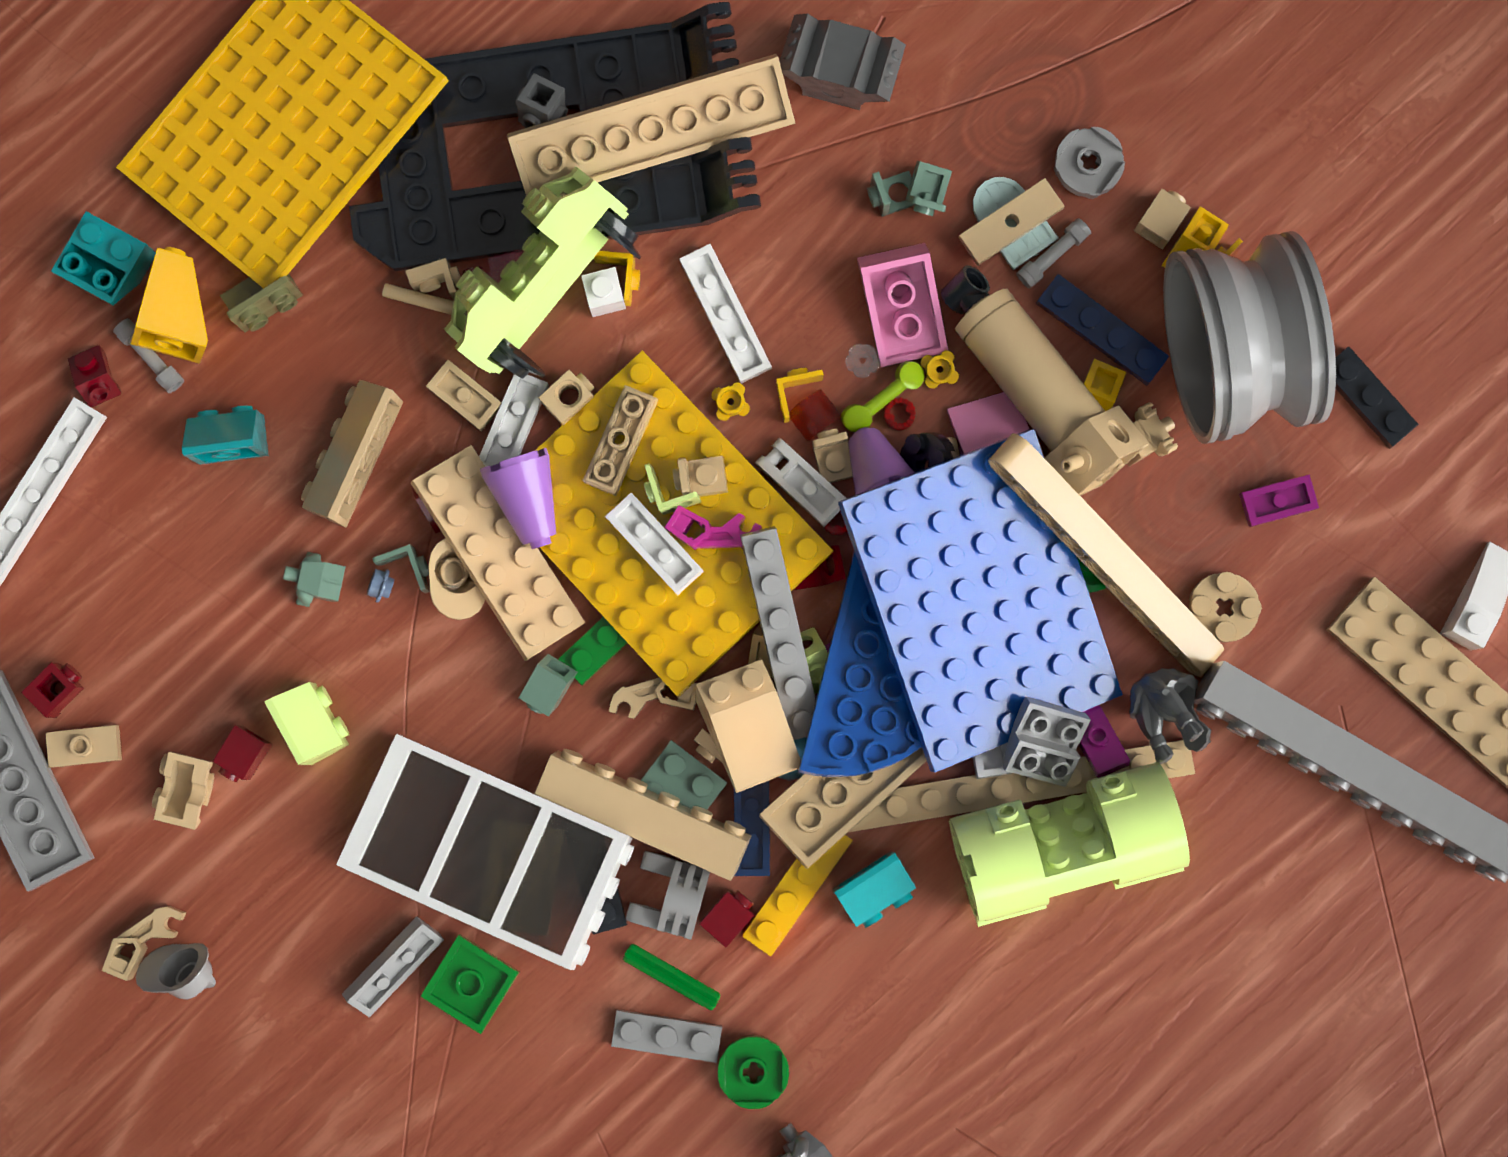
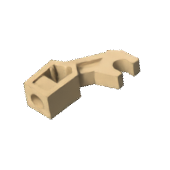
(646, 691)
(152, 926)

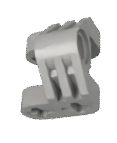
(681, 899)

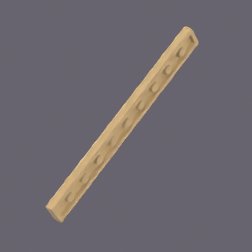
(975, 794)

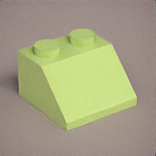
(308, 723)

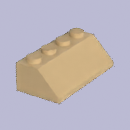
(352, 452)

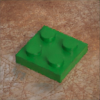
(470, 984)

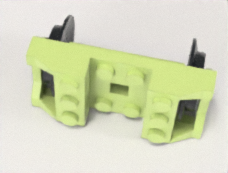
(497, 318)

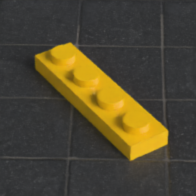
(791, 899)

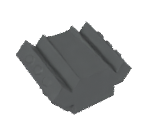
(840, 61)

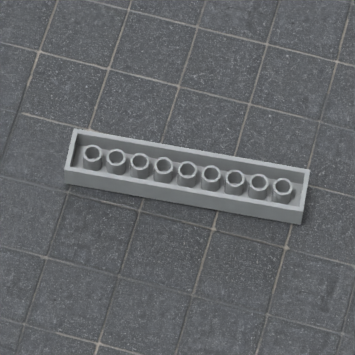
(1356, 768)

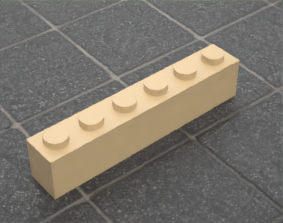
(643, 814)

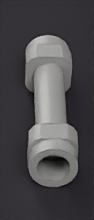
(1033, 271)
(166, 376)

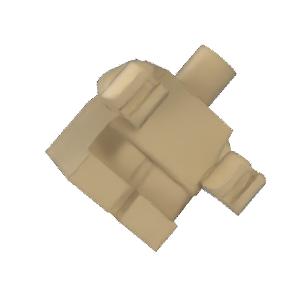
(1154, 431)

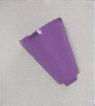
(874, 460)
(525, 495)

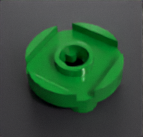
(738, 1086)

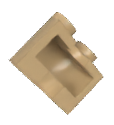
(185, 790)

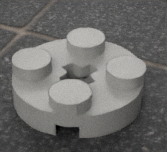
(1070, 167)

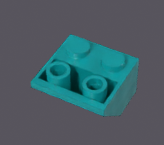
(103, 259)

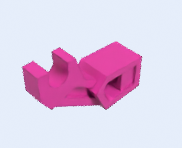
(714, 537)

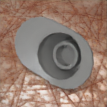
(176, 970)

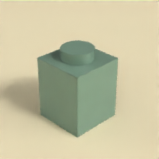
(547, 685)

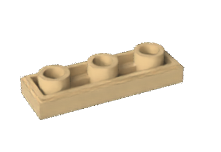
(1026, 210)
(612, 460)

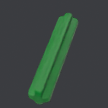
(671, 977)

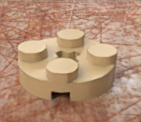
(1244, 605)

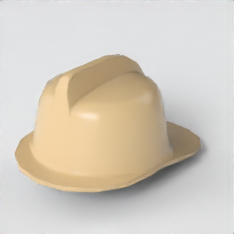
(451, 585)

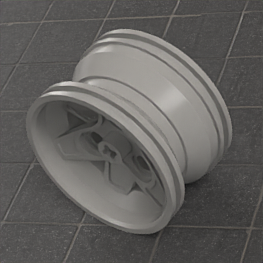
(1249, 337)

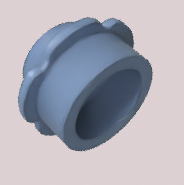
(380, 585)

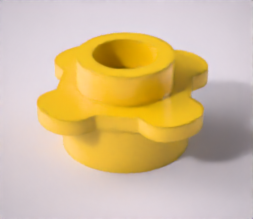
(948, 374)
(733, 392)

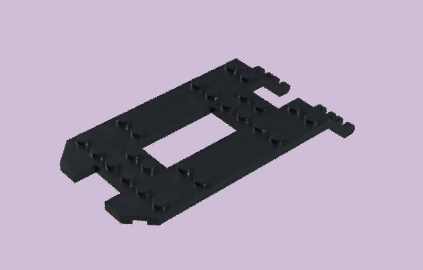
(429, 221)

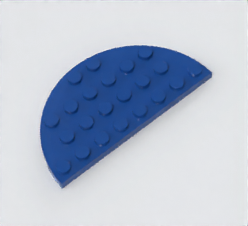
(860, 705)

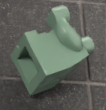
(315, 579)

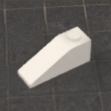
(1480, 600)

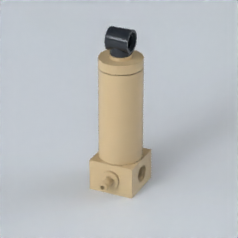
(1082, 436)

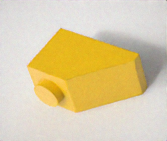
(1202, 232)

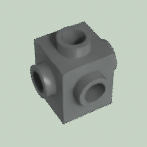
(540, 102)

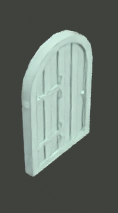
(995, 194)

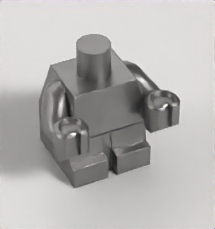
(802, 1144)

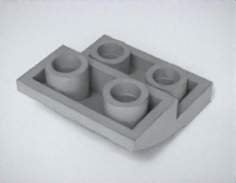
(1045, 741)

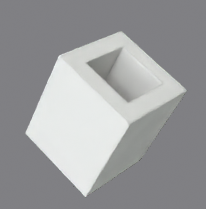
(603, 292)

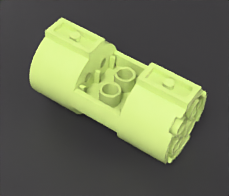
(1116, 832)

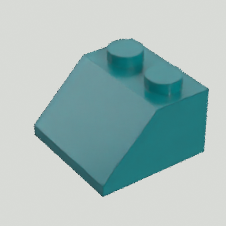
(226, 436)
(875, 889)

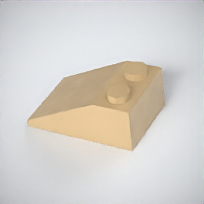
(747, 725)

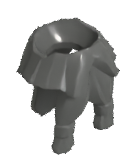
(1171, 698)

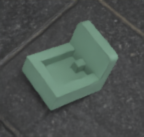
(928, 188)

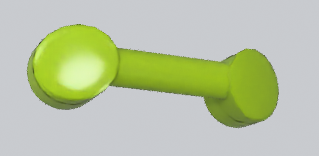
(908, 376)

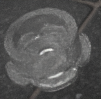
(862, 351)

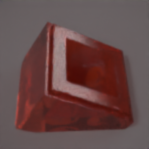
(814, 414)

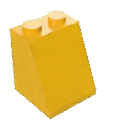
(172, 309)

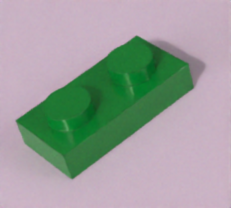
(593, 650)

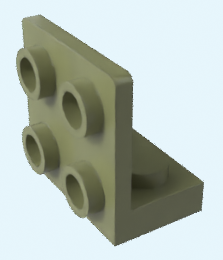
(252, 305)

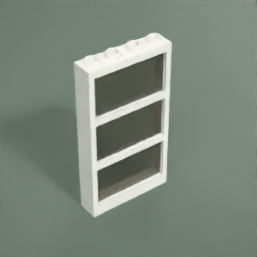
(486, 852)

